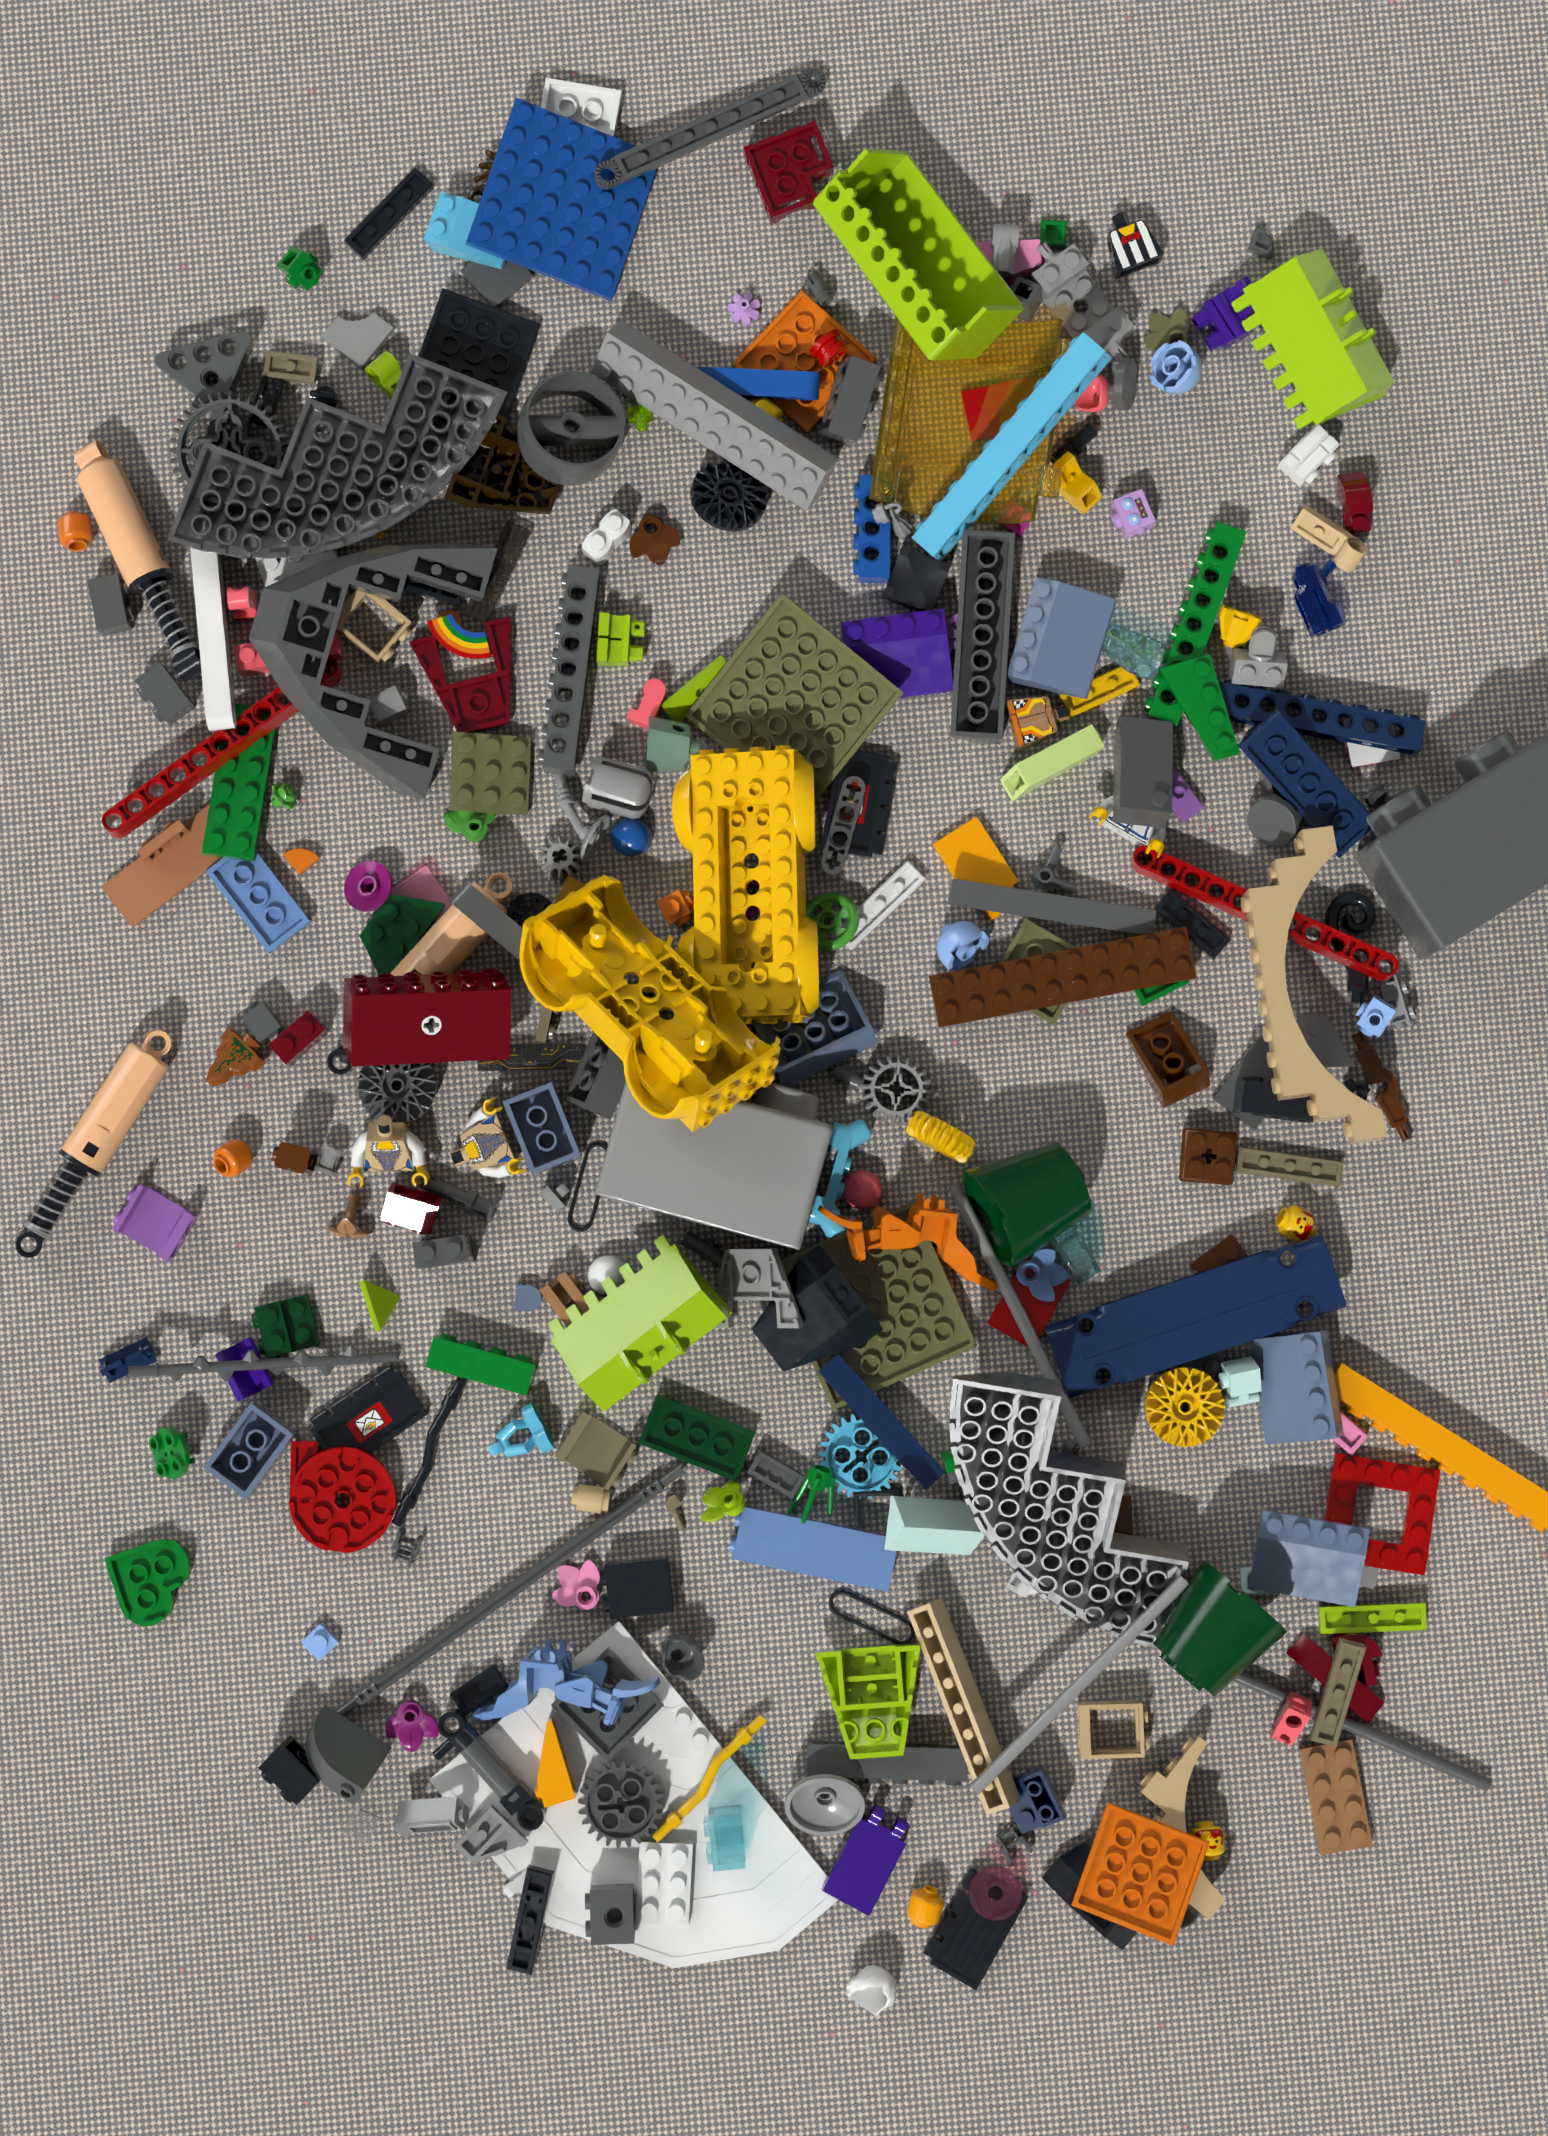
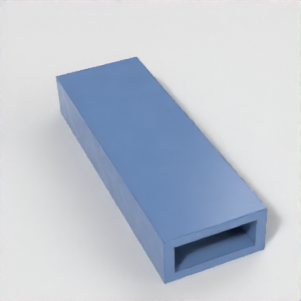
(813, 1548)

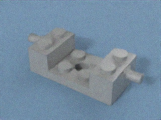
(1066, 281)

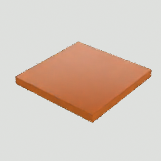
(787, 346)
(1140, 1873)

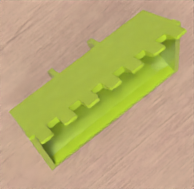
(1315, 339)
(637, 1324)

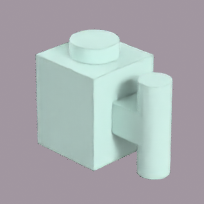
(1241, 1380)

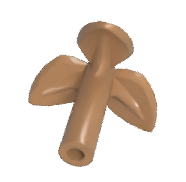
(347, 1225)

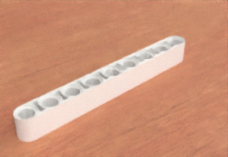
(213, 640)

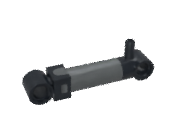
(512, 1792)

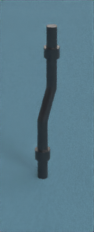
(449, 1403)

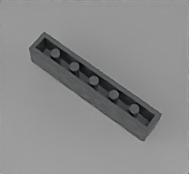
(920, 1762)

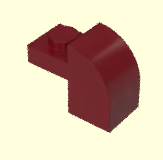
(1356, 501)
(1369, 1669)

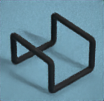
(893, 1491)

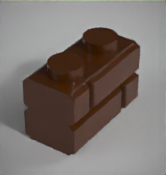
(295, 1158)

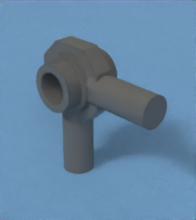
(1046, 875)

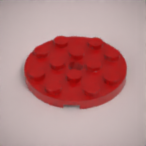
(348, 1526)

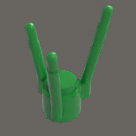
(819, 1479)

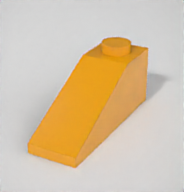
(554, 1775)

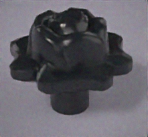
(1357, 1088)

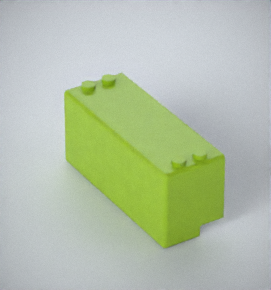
(917, 255)

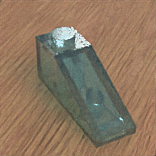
(1134, 651)

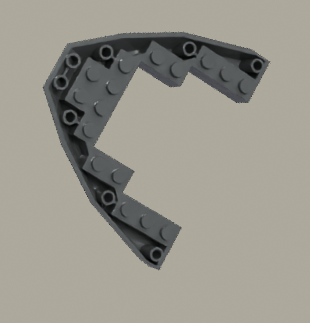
(297, 630)

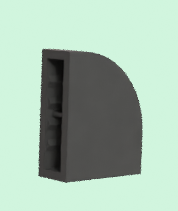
(343, 1754)

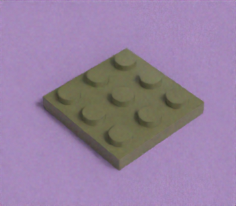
(490, 773)
(1034, 941)

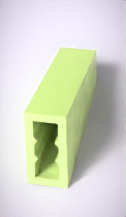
(1052, 762)

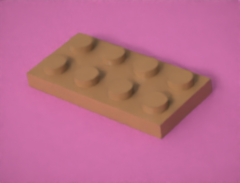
(1335, 1797)

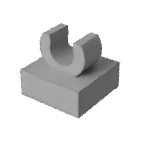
(555, 1197)

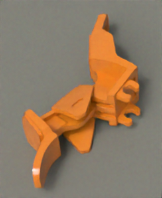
(923, 1223)

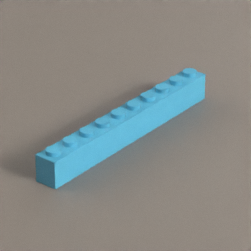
(1011, 446)

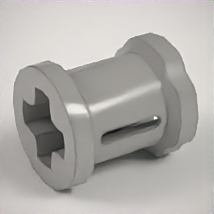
(329, 1160)

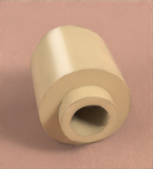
(590, 1498)

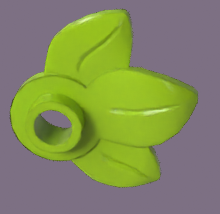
(723, 1501)

